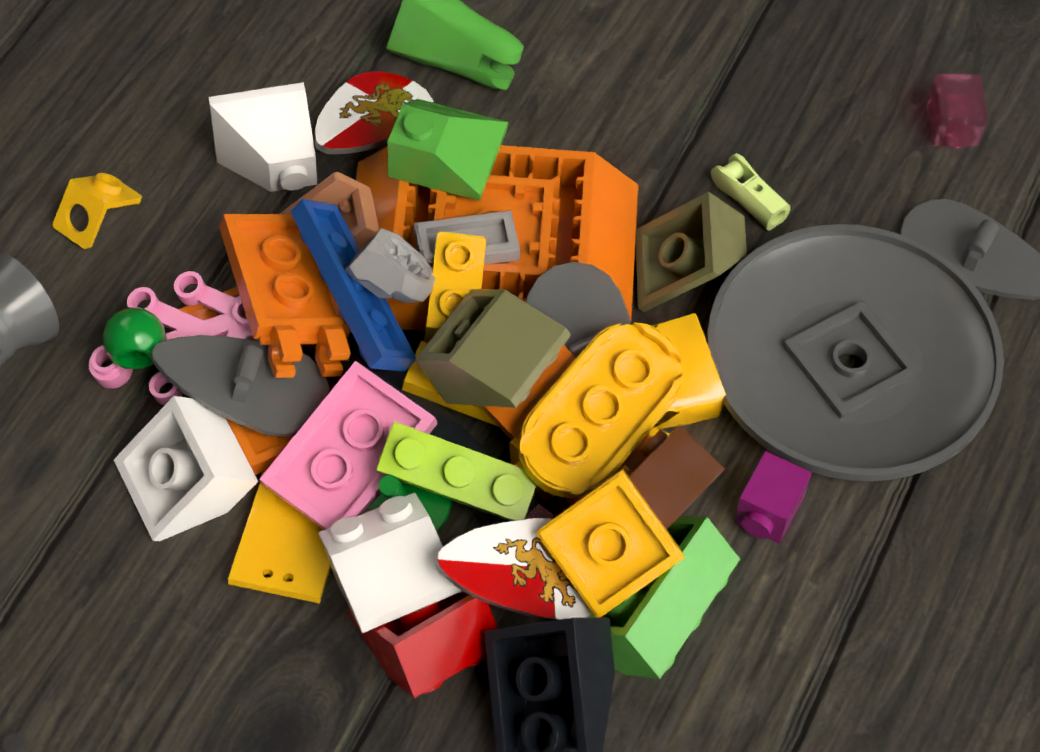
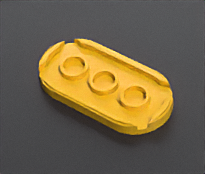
(600, 409)

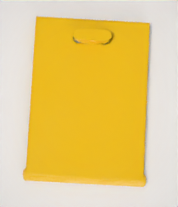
(284, 546)

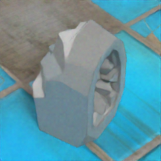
(392, 268)

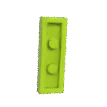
(456, 473)

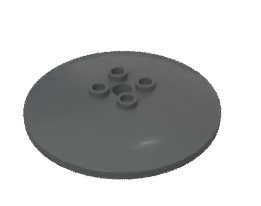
(868, 294)

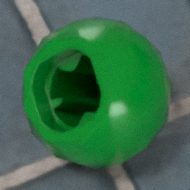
(132, 337)

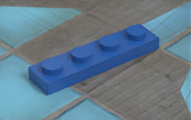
(368, 317)

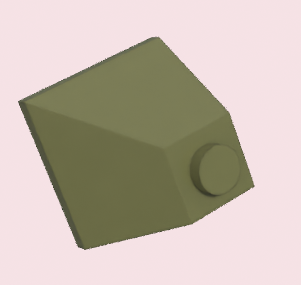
(687, 249)

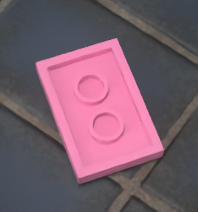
(334, 455)

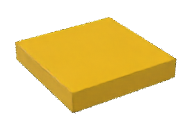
(610, 544)

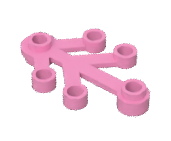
(183, 324)

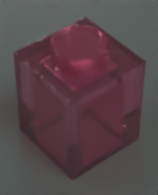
(957, 110)

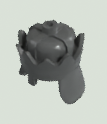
(25, 309)

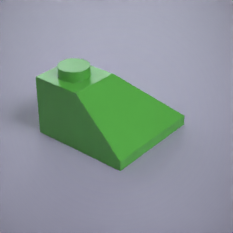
(444, 148)

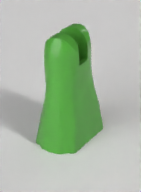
(455, 40)

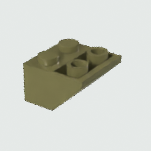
(491, 350)

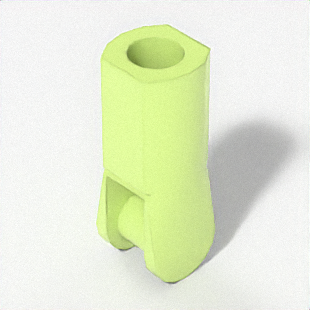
(753, 194)

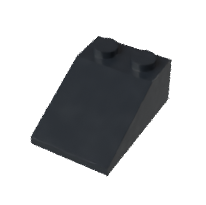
(551, 685)

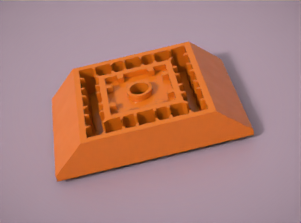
(561, 206)

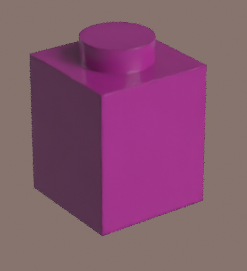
(772, 497)

